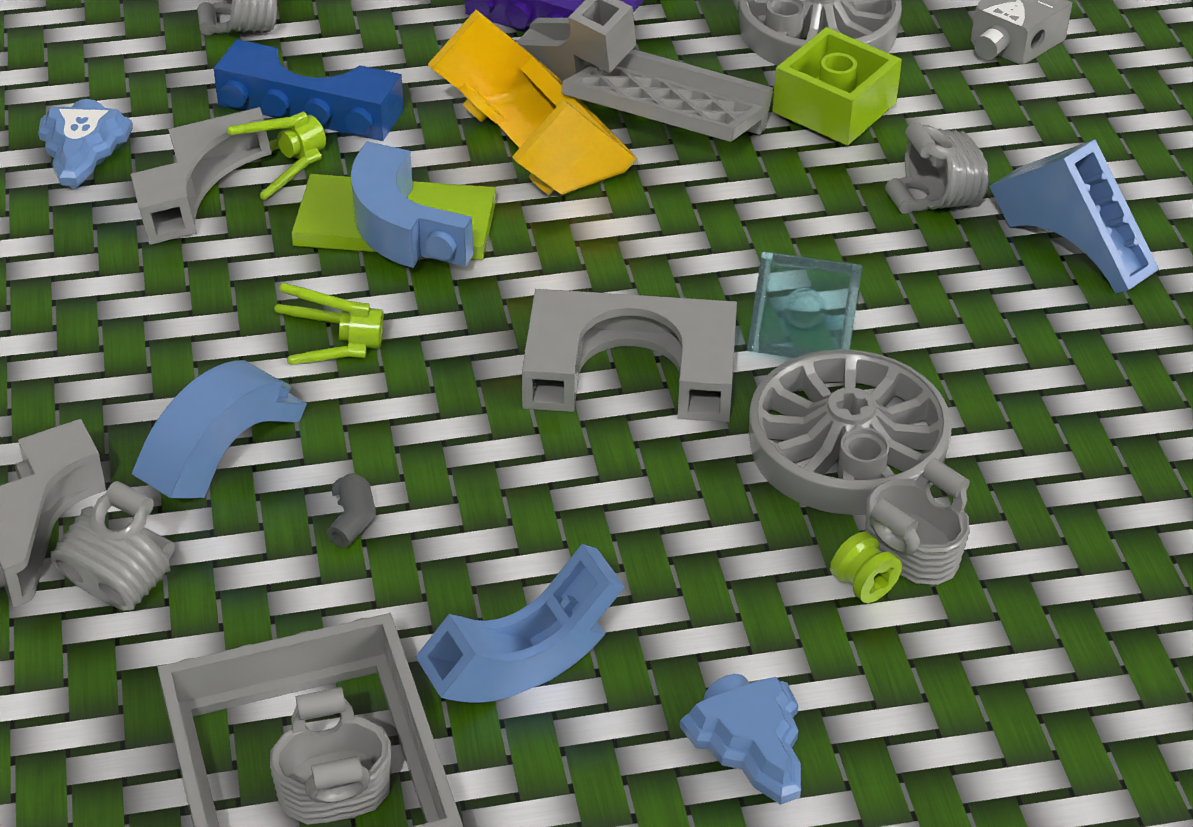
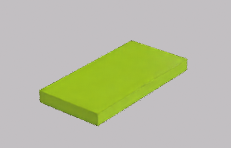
(329, 221)

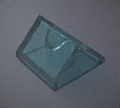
(803, 305)

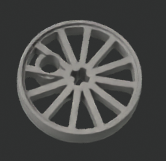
(778, 26)
(845, 426)

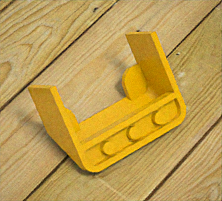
(555, 132)

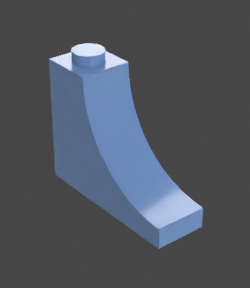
(1083, 203)

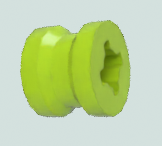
(866, 567)

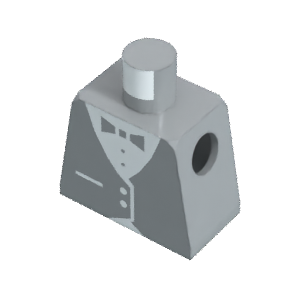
(1019, 28)

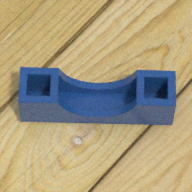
(355, 103)

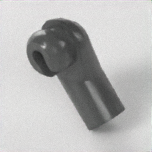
(358, 509)

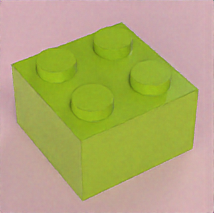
(836, 85)

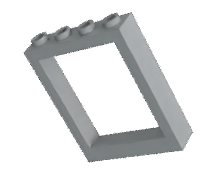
(296, 665)

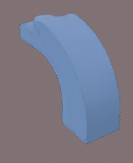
(393, 222)
(203, 423)
(530, 647)

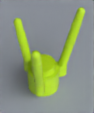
(300, 138)
(357, 321)

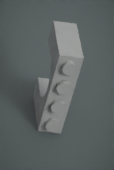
(576, 325)

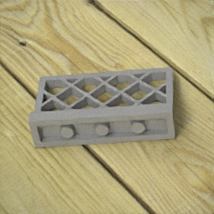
(676, 95)

